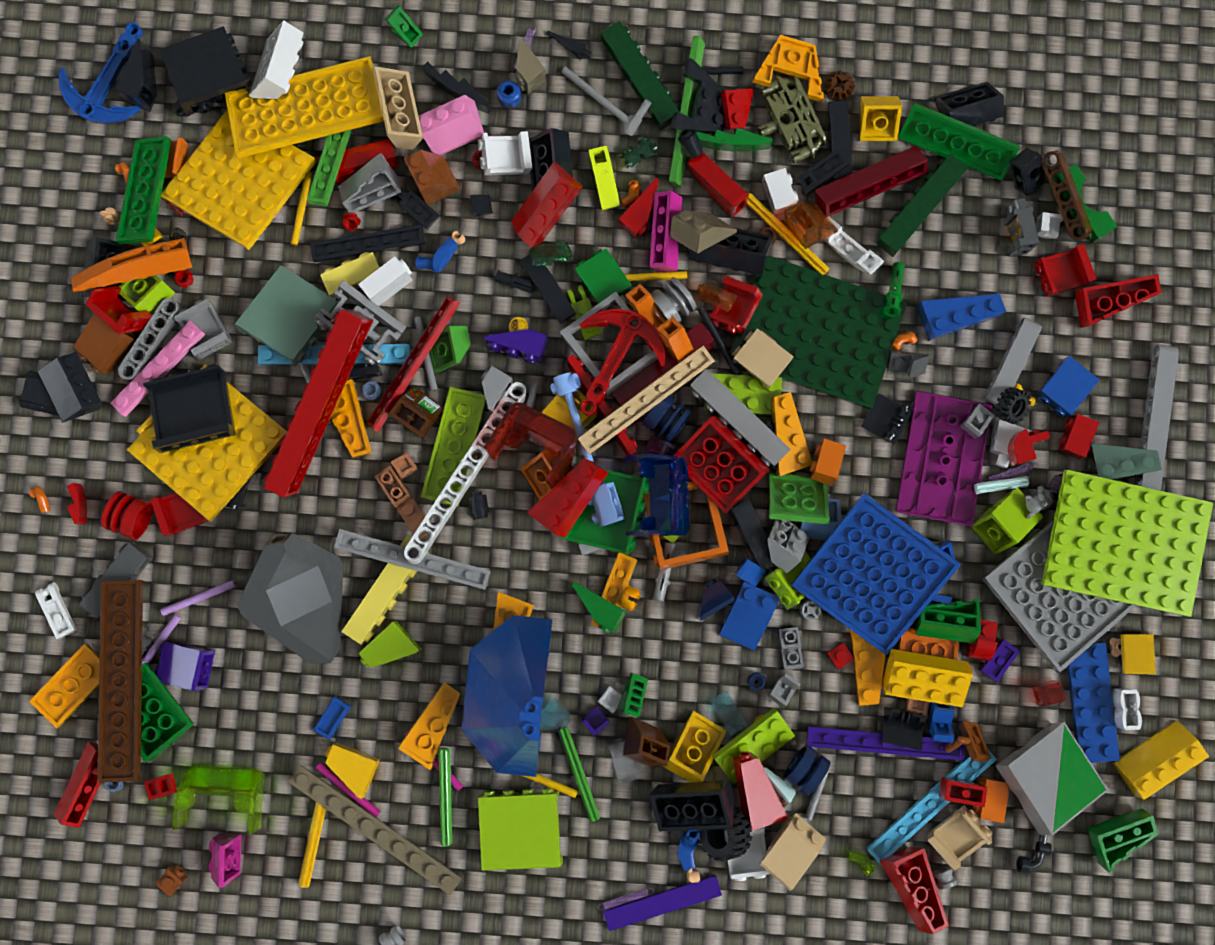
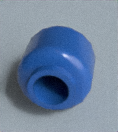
(509, 94)

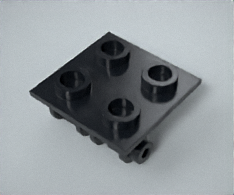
(887, 418)
(903, 728)

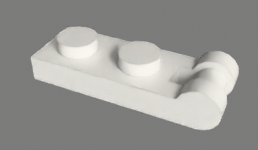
(55, 611)

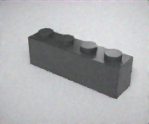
(126, 566)

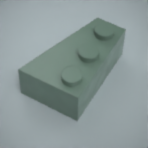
(1121, 462)

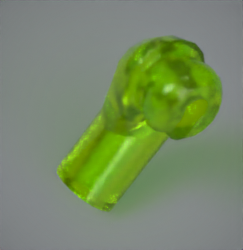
(863, 860)

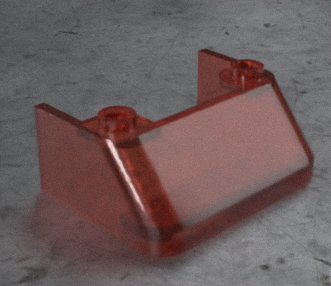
(527, 423)

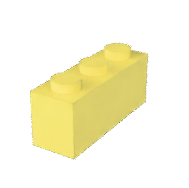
(350, 271)

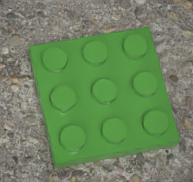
(797, 499)

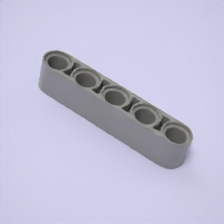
(141, 344)
(1013, 359)

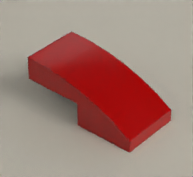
(79, 509)
(160, 786)

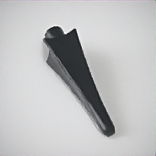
(577, 48)

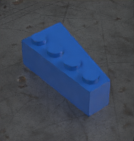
(955, 314)

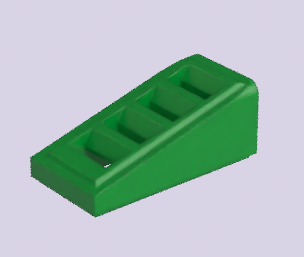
(625, 700)

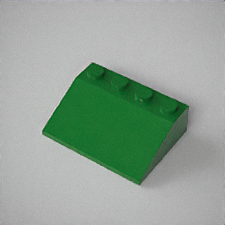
(161, 717)

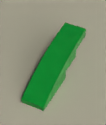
(740, 141)

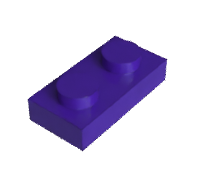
(1002, 659)

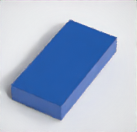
(332, 718)

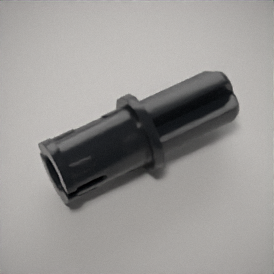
(513, 281)

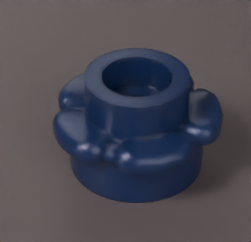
(761, 681)

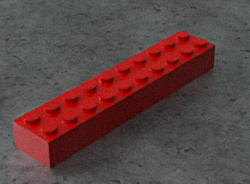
(317, 402)

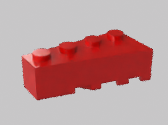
(1108, 299)
(568, 498)
(916, 886)

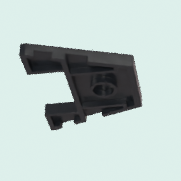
(707, 109)

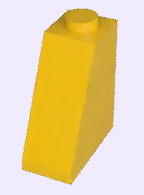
(352, 767)

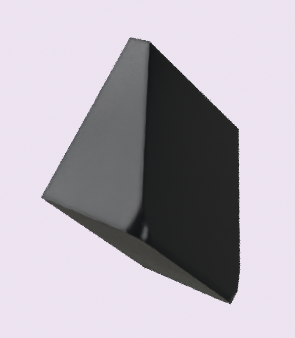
(481, 205)

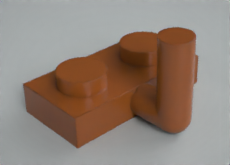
(973, 740)

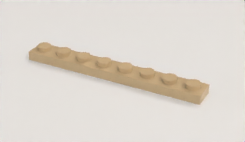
(645, 400)

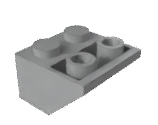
(786, 544)

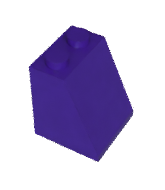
(185, 665)

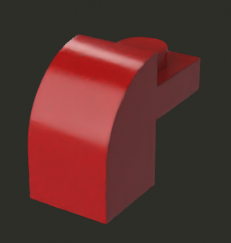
(1021, 448)
(985, 644)

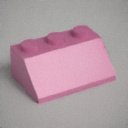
(451, 125)

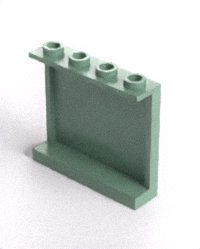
(285, 315)

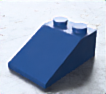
(749, 615)

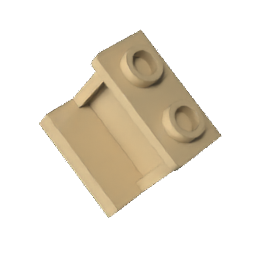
(762, 357)
(959, 836)

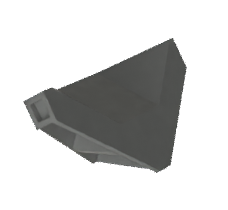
(297, 597)

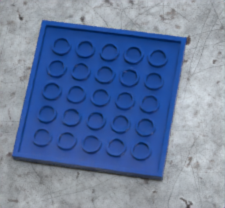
(875, 573)

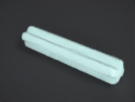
(999, 485)

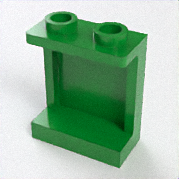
(602, 276)

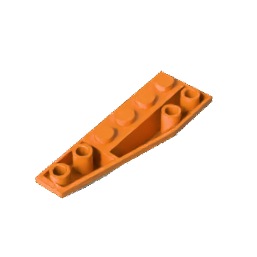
(135, 264)

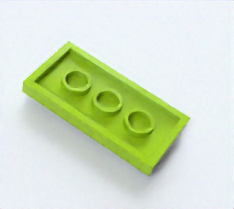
(751, 392)
(760, 738)

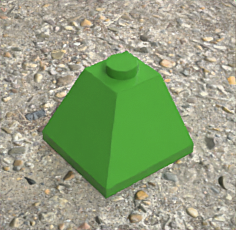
(449, 347)

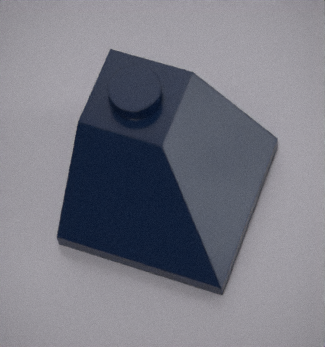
(713, 599)

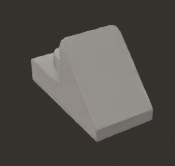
(977, 421)

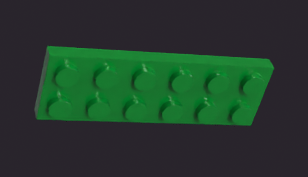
(967, 143)
(143, 190)

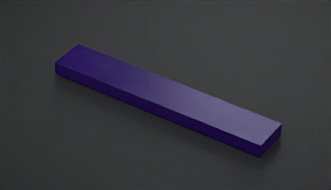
(662, 902)

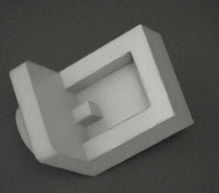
(784, 689)

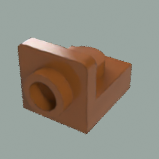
(171, 879)

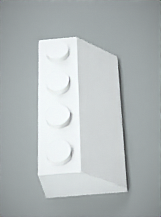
(277, 62)

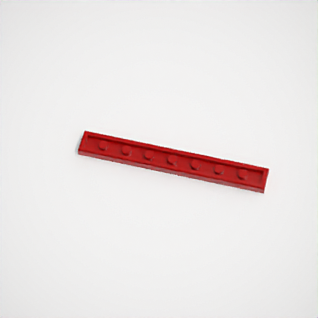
(412, 363)

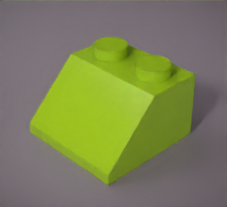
(146, 293)

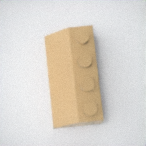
(398, 107)

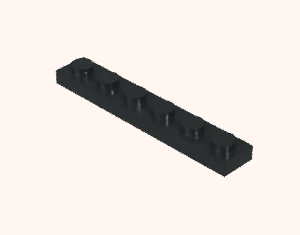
(367, 242)

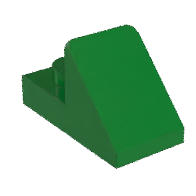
(403, 27)

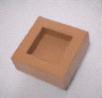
(403, 466)
(917, 706)

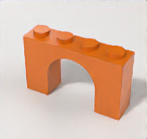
(671, 331)

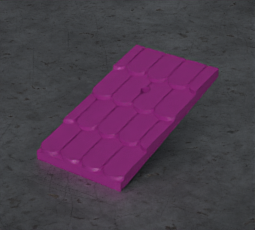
(941, 473)

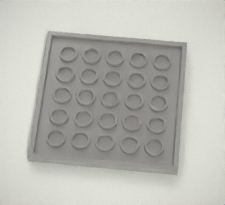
(1053, 618)

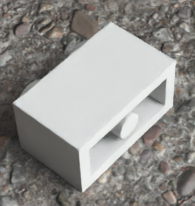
(779, 190)

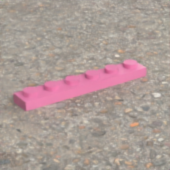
(158, 367)

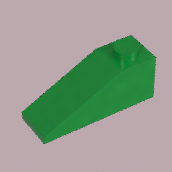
(602, 610)

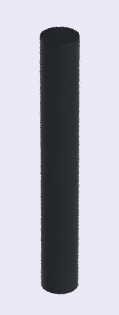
(723, 70)

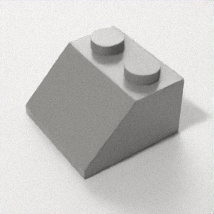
(495, 385)

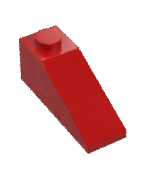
(638, 214)

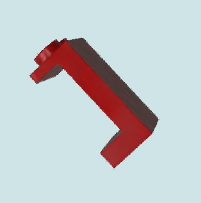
(1065, 271)
(742, 309)
(114, 312)
(175, 514)

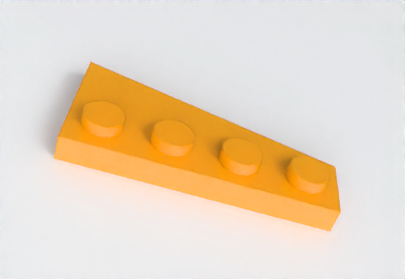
(350, 422)
(790, 432)
(509, 605)
(868, 670)
(427, 732)

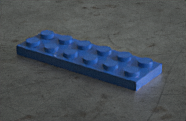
(1093, 704)

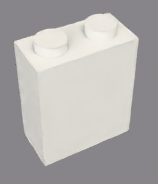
(386, 281)

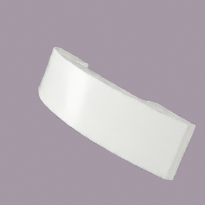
(853, 252)

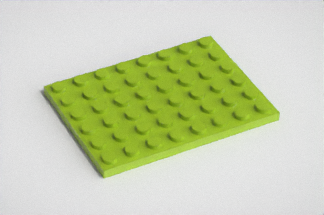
(1127, 543)

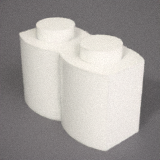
(1126, 708)

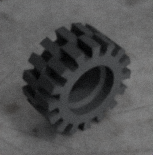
(1012, 405)

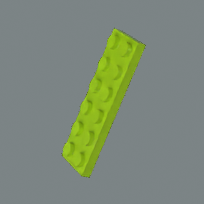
(454, 438)

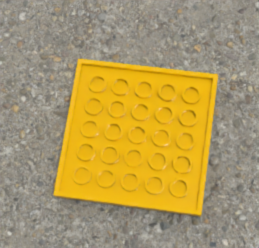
(234, 192)
(215, 470)

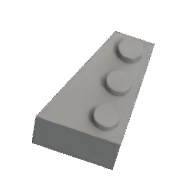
(369, 185)

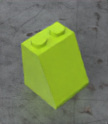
(1005, 522)

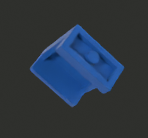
(1067, 387)

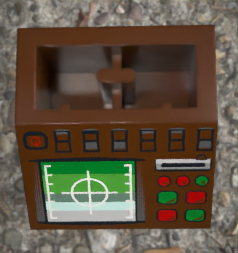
(416, 411)

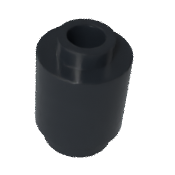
(690, 143)
(478, 505)

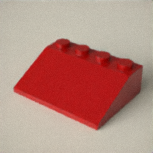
(721, 464)

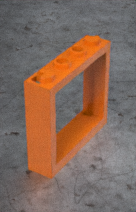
(722, 549)

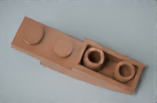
(401, 499)

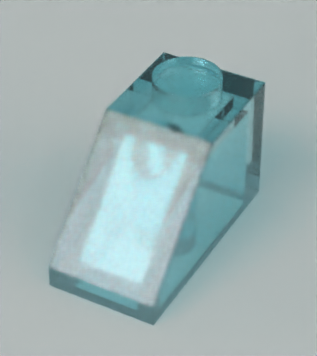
(554, 716)

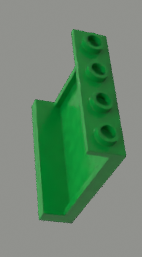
(613, 536)

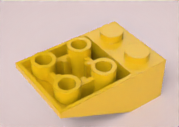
(559, 410)

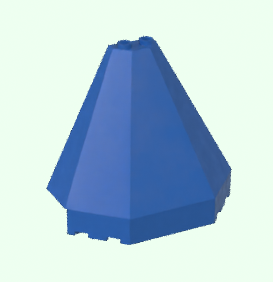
(507, 694)

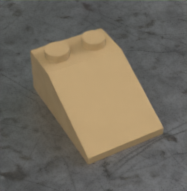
(792, 851)

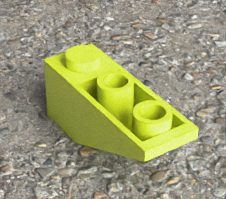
(604, 177)

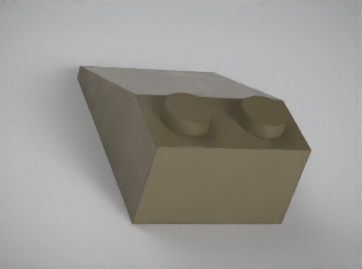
(699, 230)

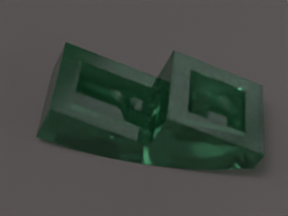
(548, 252)

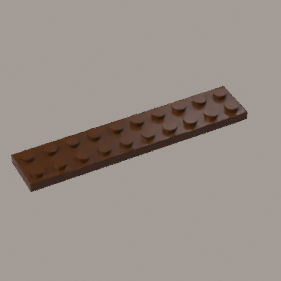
(120, 681)

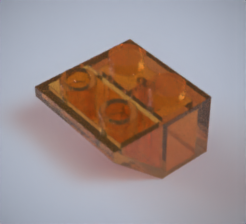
(808, 223)

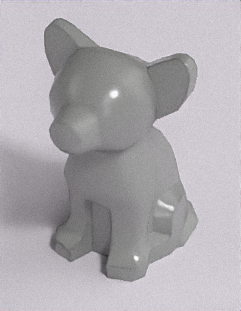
(1038, 501)

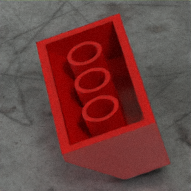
(545, 205)

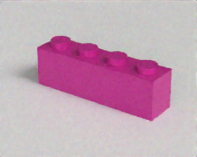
(663, 247)

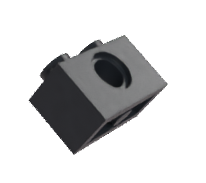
(1027, 171)

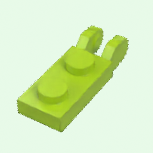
(580, 309)

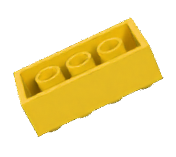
(927, 678)

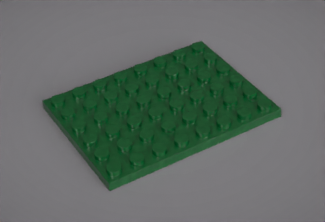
(828, 327)

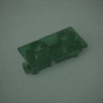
(645, 147)

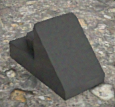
(912, 363)

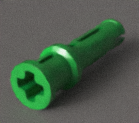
(894, 303)

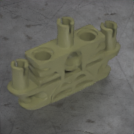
(796, 107)

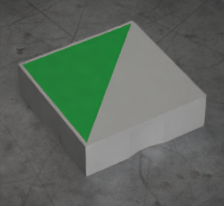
(1052, 778)

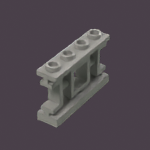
(370, 310)

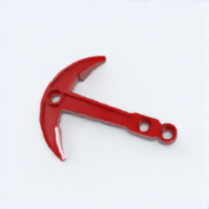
(625, 338)

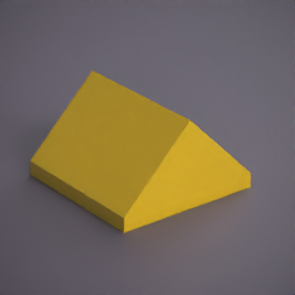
(1138, 653)

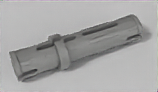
(660, 594)

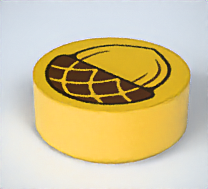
(518, 324)

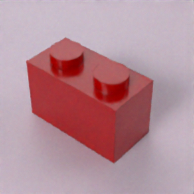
(1078, 436)
(963, 792)

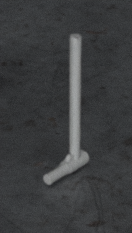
(630, 122)

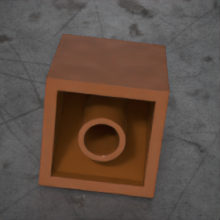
(431, 175)
(103, 345)

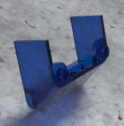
(667, 495)

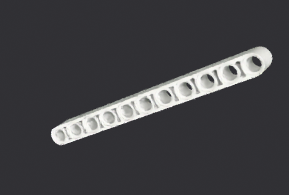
(457, 478)

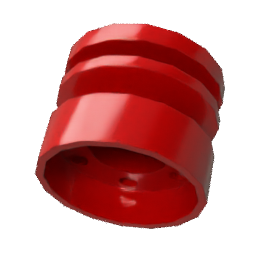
(127, 515)

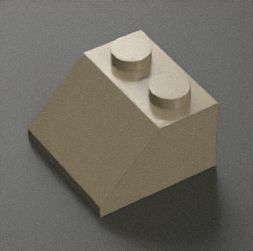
(529, 70)

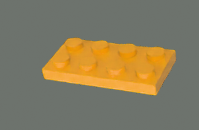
(69, 687)

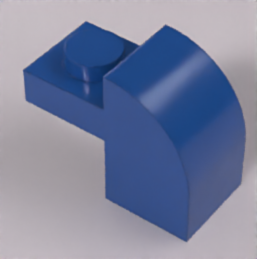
(940, 721)

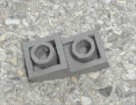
(791, 648)

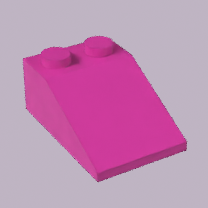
(225, 858)

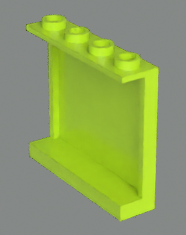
(519, 829)

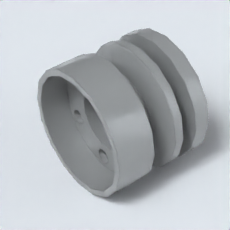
(675, 300)

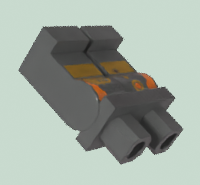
(1021, 228)

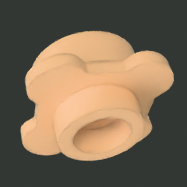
(111, 215)
(1114, 643)

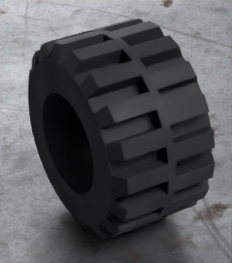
(737, 839)

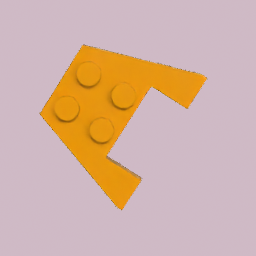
(794, 59)

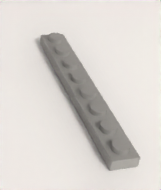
(395, 555)

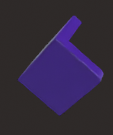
(595, 720)

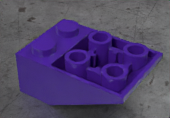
(519, 343)

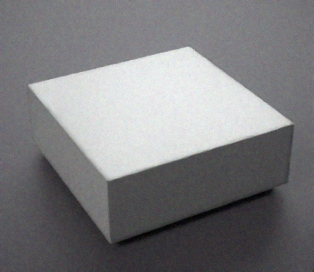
(610, 699)

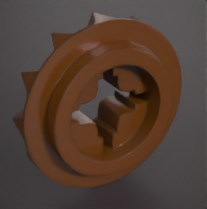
(836, 92)

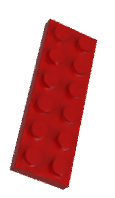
(577, 366)

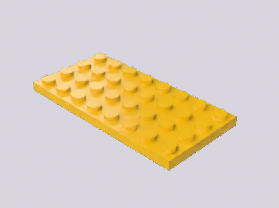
(314, 107)

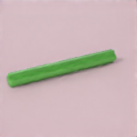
(579, 774)
(445, 796)

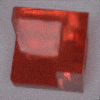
(1049, 693)

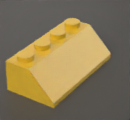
(1160, 760)

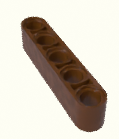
(1059, 188)

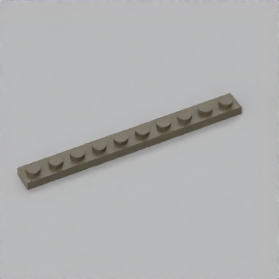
(375, 830)

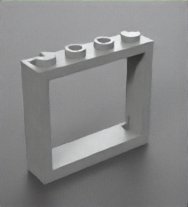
(589, 365)

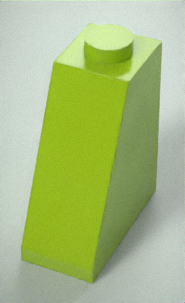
(389, 646)

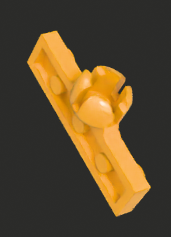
(617, 587)

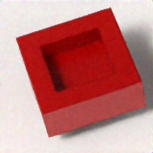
(840, 656)

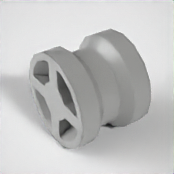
(810, 612)
(944, 877)

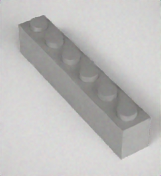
(739, 417)

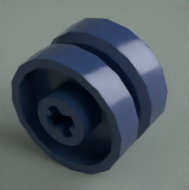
(806, 770)

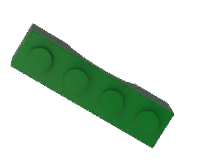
(1100, 221)

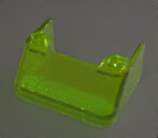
(240, 782)

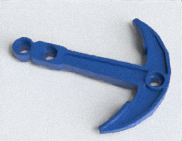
(103, 84)

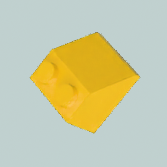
(879, 118)

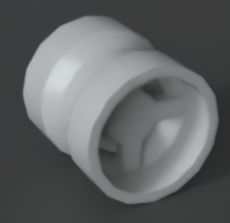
(394, 937)

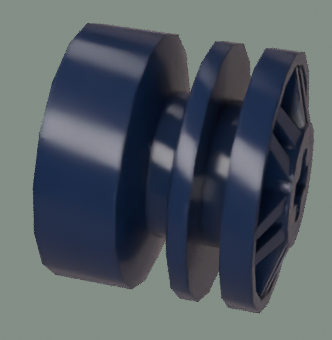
(667, 418)

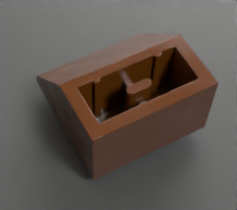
(646, 744)

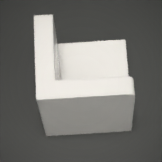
(1048, 224)

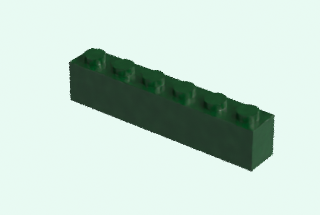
(639, 74)
(921, 205)

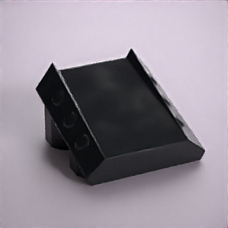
(35, 395)

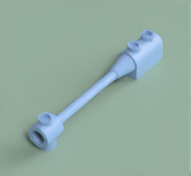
(605, 499)

